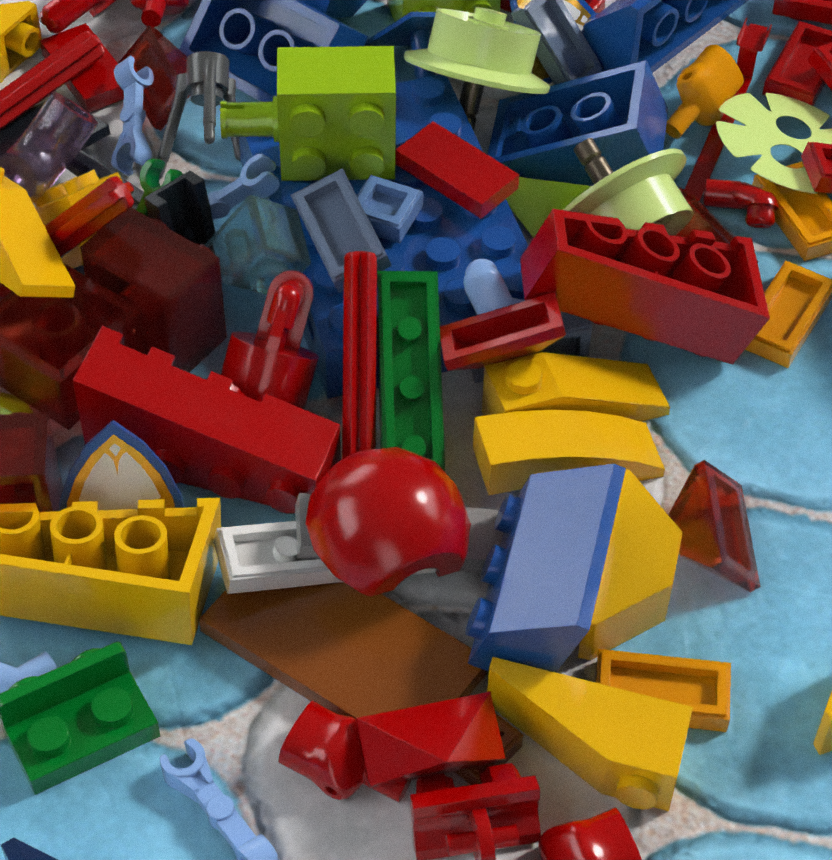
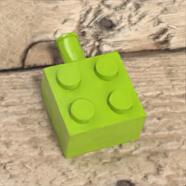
(328, 112)

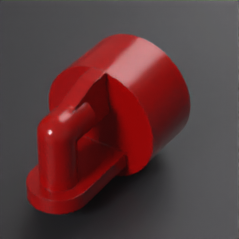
(273, 356)

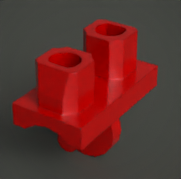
(476, 816)

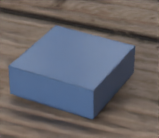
(390, 207)

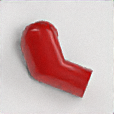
(742, 195)

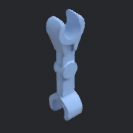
(132, 142)
(253, 179)
(199, 786)

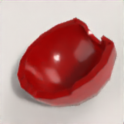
(386, 519)

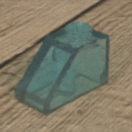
(259, 244)

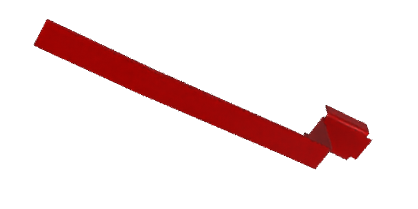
(751, 40)

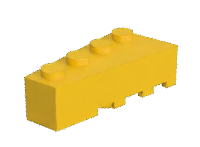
(110, 569)

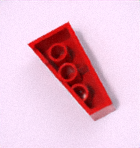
(650, 282)
(205, 426)

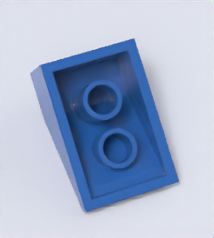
(614, 107)

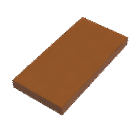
(343, 647)

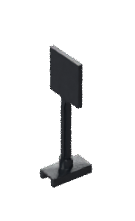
(179, 204)

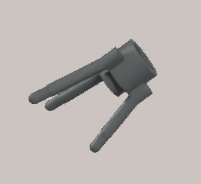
(208, 85)

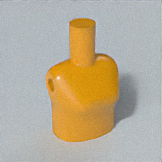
(703, 90)

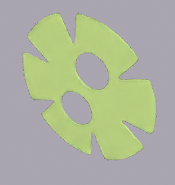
(762, 134)

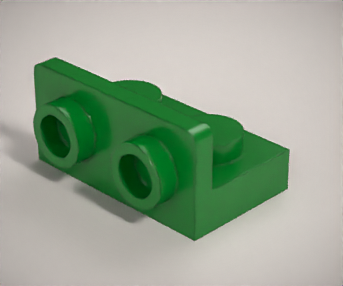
(76, 717)

